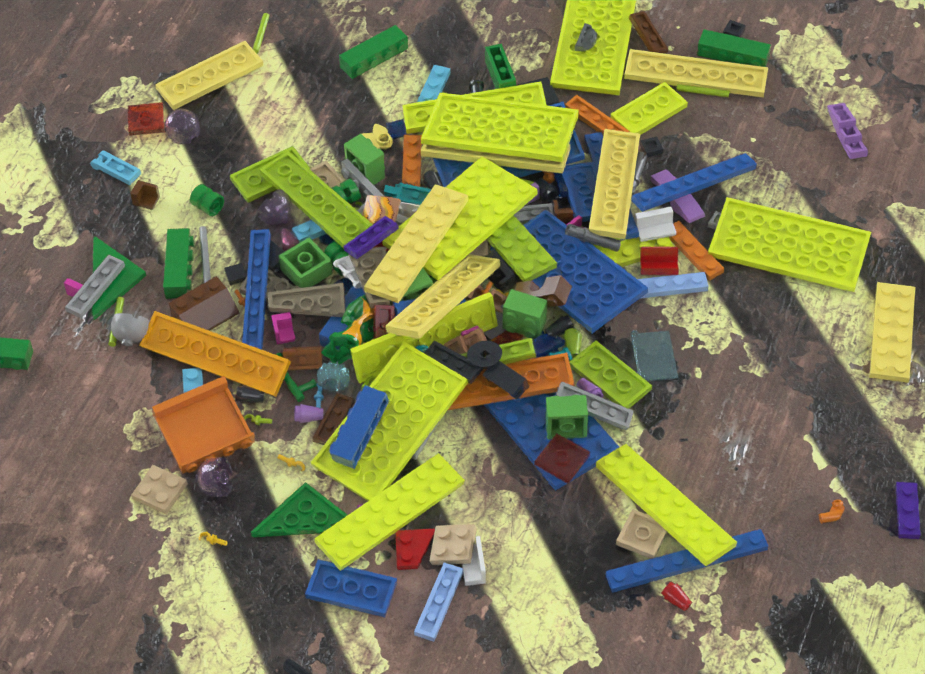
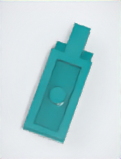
(407, 193)

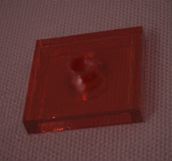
(146, 118)
(562, 458)

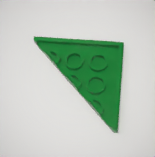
(125, 280)
(300, 514)

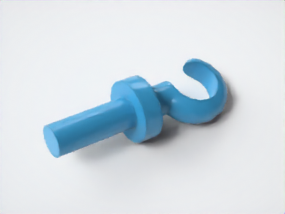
(318, 396)

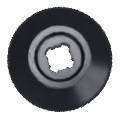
(484, 354)

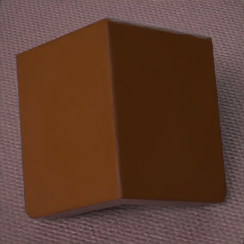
(145, 195)
(563, 214)

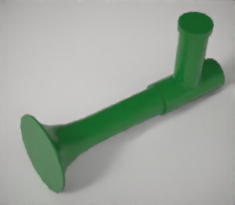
(295, 390)

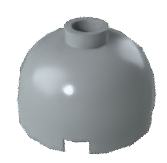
(129, 329)

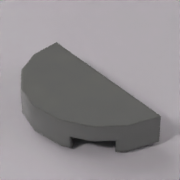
(586, 39)

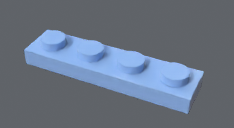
(675, 284)
(438, 602)

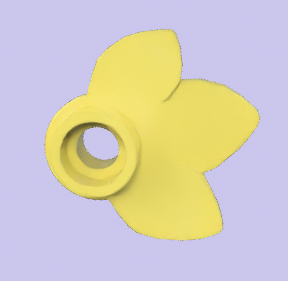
(379, 137)

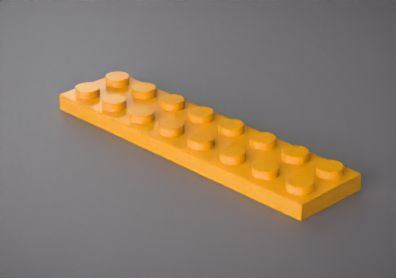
(215, 353)

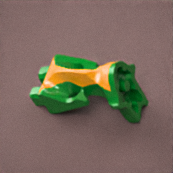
(358, 318)

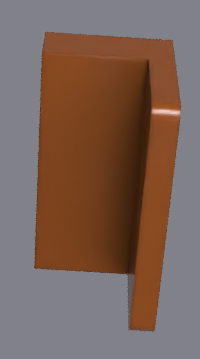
(303, 357)

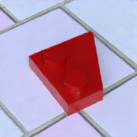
(411, 547)

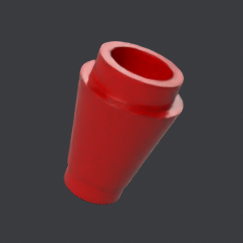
(674, 594)

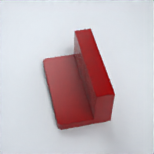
(659, 261)

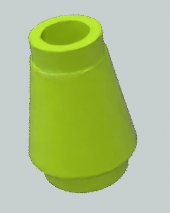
(573, 341)

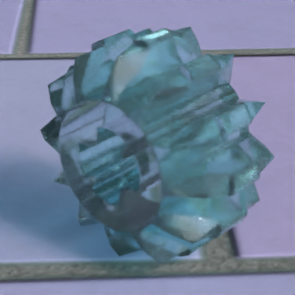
(333, 376)

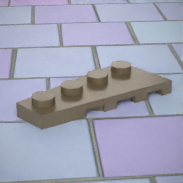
(365, 267)

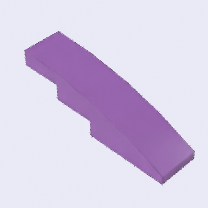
(847, 131)
(684, 206)

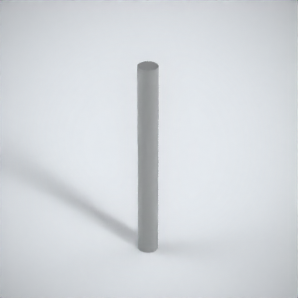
(204, 254)

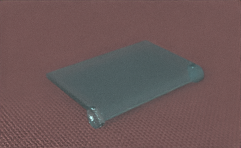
(654, 355)

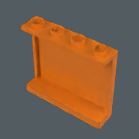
(202, 425)

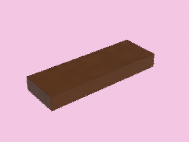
(648, 32)
(333, 418)

